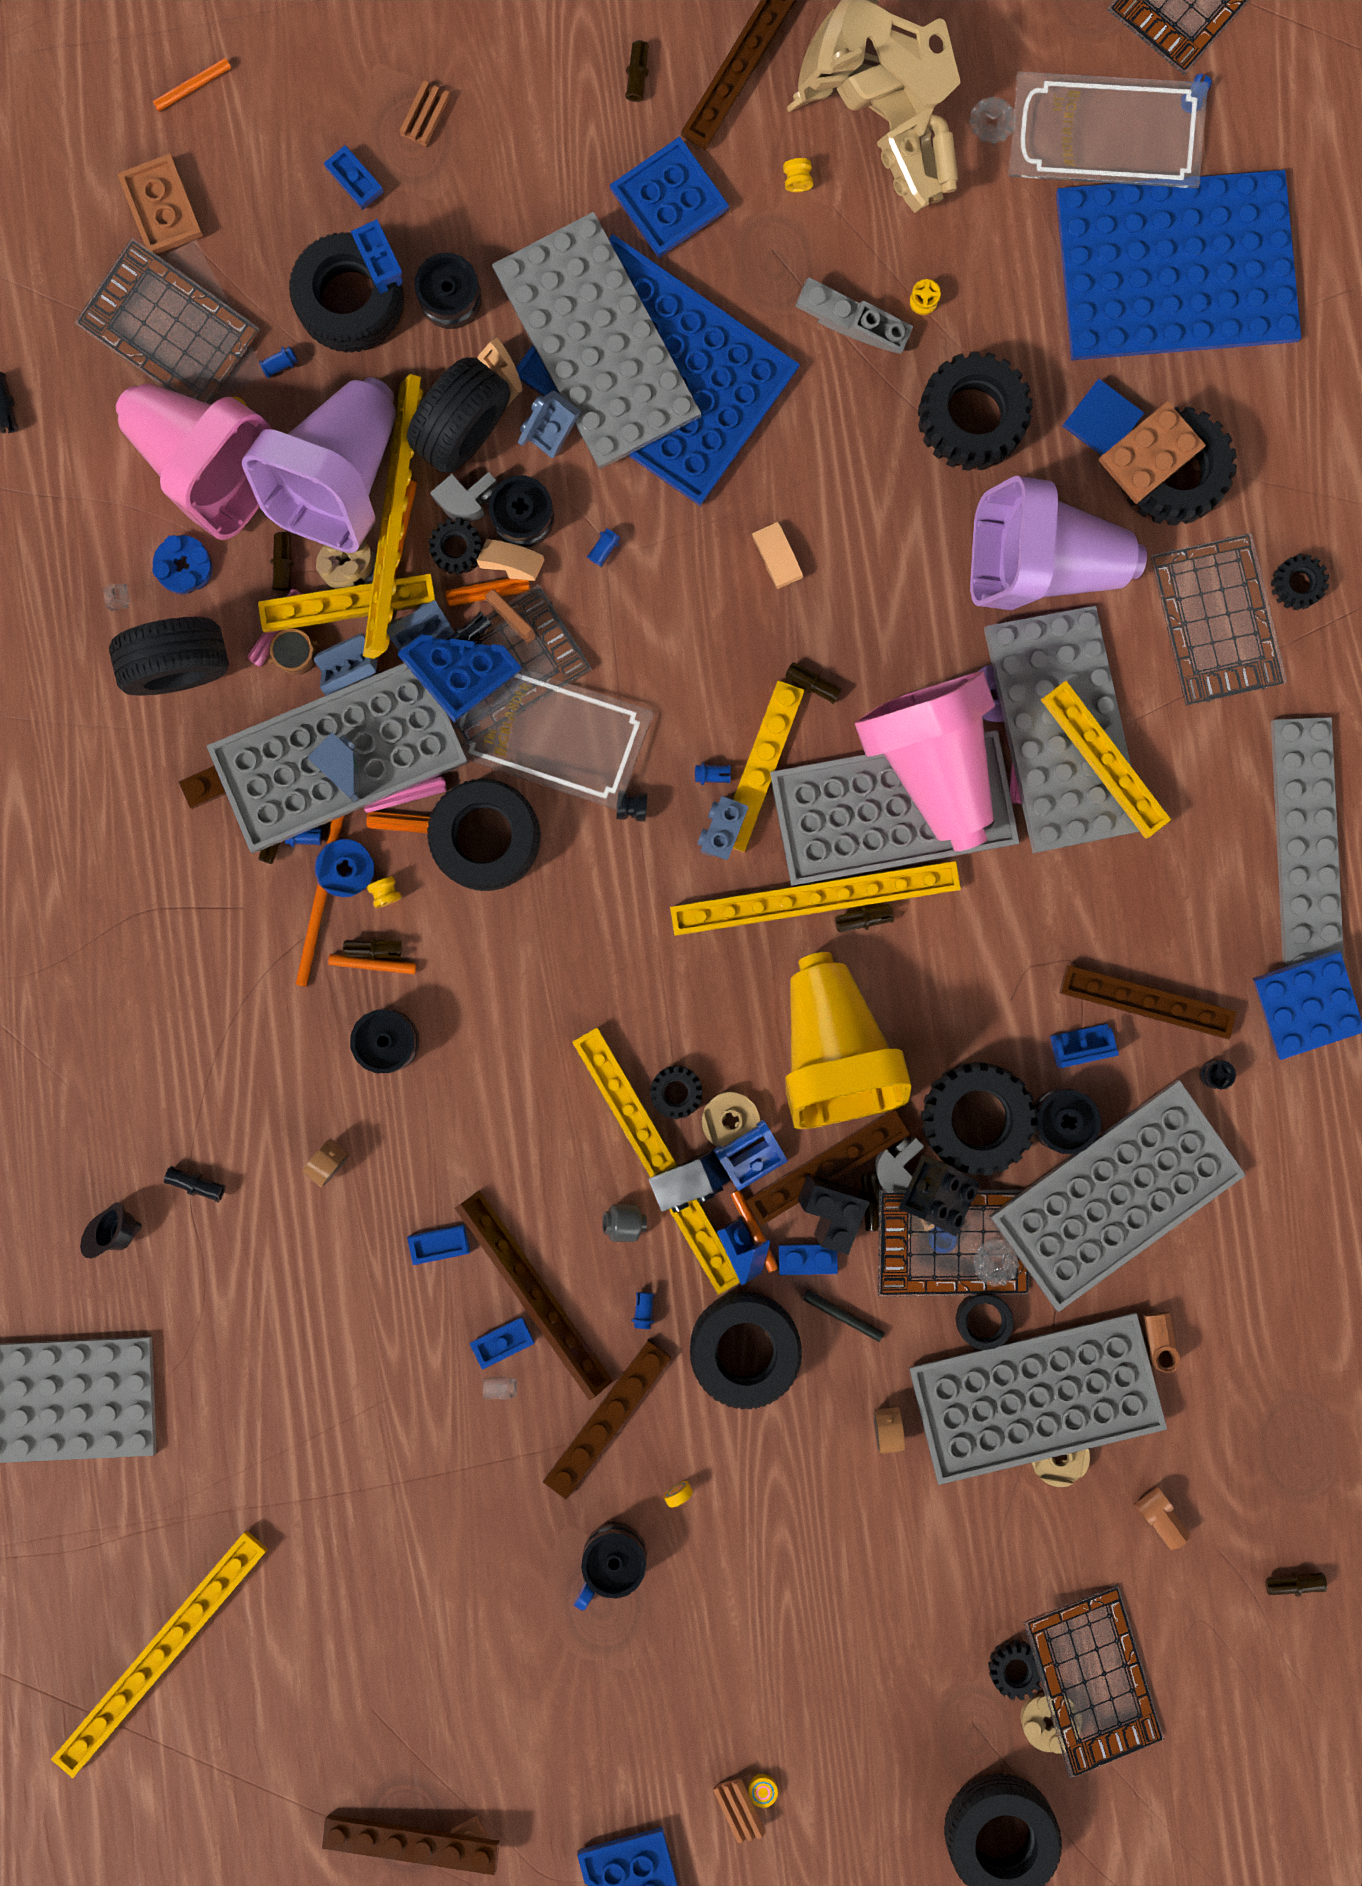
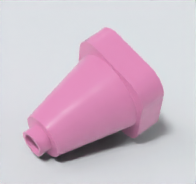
(195, 452)
(939, 754)

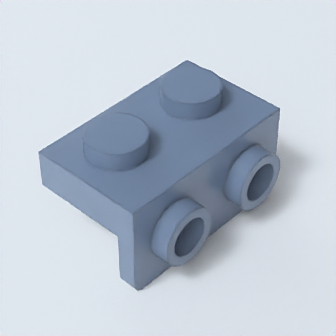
(549, 423)
(426, 620)
(344, 664)
(725, 825)

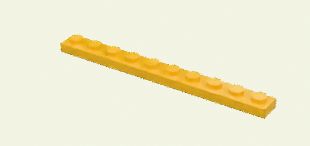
(391, 527)
(815, 898)
(654, 1154)
(159, 1654)

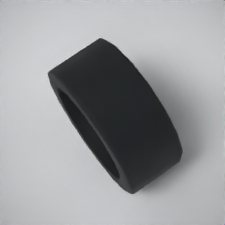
(989, 1342)

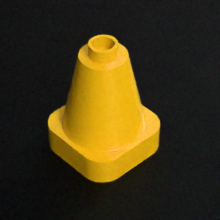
(837, 1050)

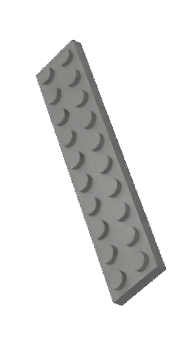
(1306, 838)

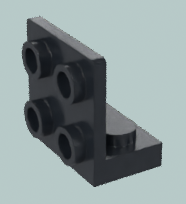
(939, 1195)

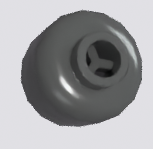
(624, 1223)

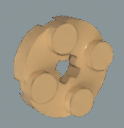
(341, 576)
(716, 1111)
(1064, 1473)
(1035, 1727)

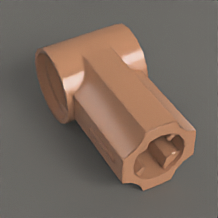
(1161, 1338)
(1159, 1513)

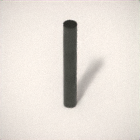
(843, 1315)

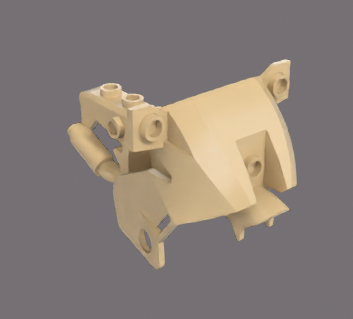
(899, 89)

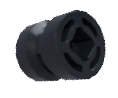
(633, 806)
(1224, 1074)

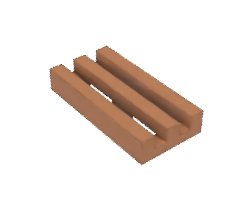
(414, 109)
(510, 616)
(735, 1810)

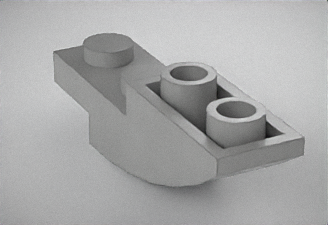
(852, 318)

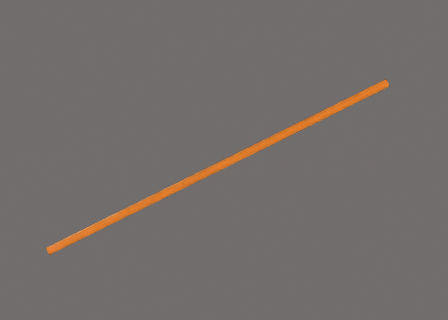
(336, 825)

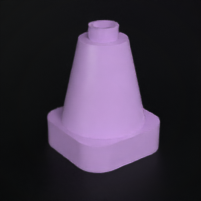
(325, 467)
(1041, 547)

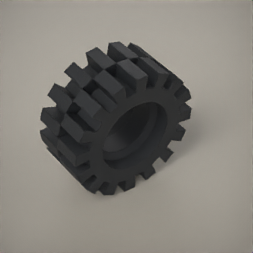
(445, 532)
(1312, 570)
(682, 1109)
(998, 1665)

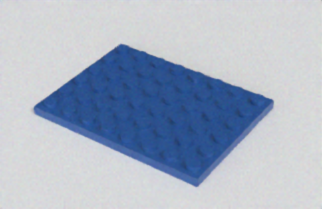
(1178, 266)
(723, 364)

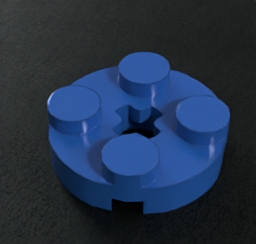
(174, 549)
(357, 858)

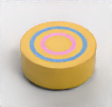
(678, 1494)
(763, 1790)

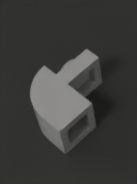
(464, 503)
(890, 1167)

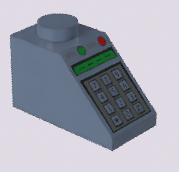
(338, 763)

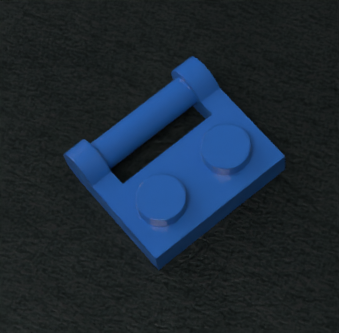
(754, 1162)

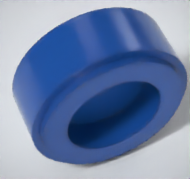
(583, 1597)

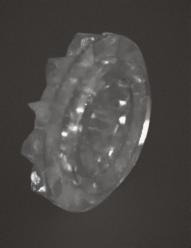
(994, 108)
(984, 1266)

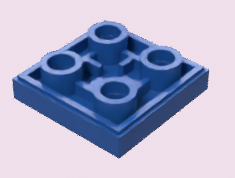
(1102, 418)

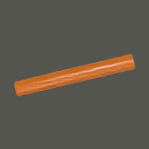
(191, 84)
(367, 963)
(752, 1227)

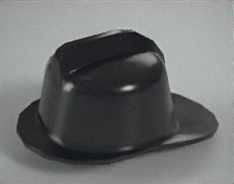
(109, 1231)

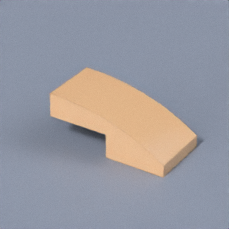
(499, 361)
(777, 555)
(516, 560)

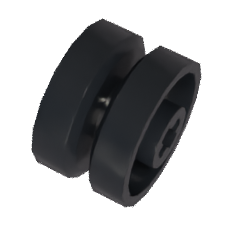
(448, 290)
(521, 494)
(402, 1039)
(1082, 1123)
(600, 1571)

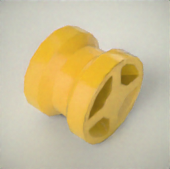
(798, 175)
(927, 290)
(384, 892)

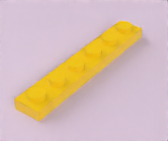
(340, 604)
(765, 756)
(1105, 759)

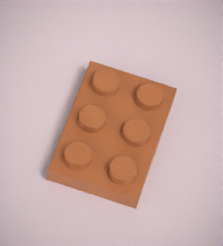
(160, 204)
(1152, 452)

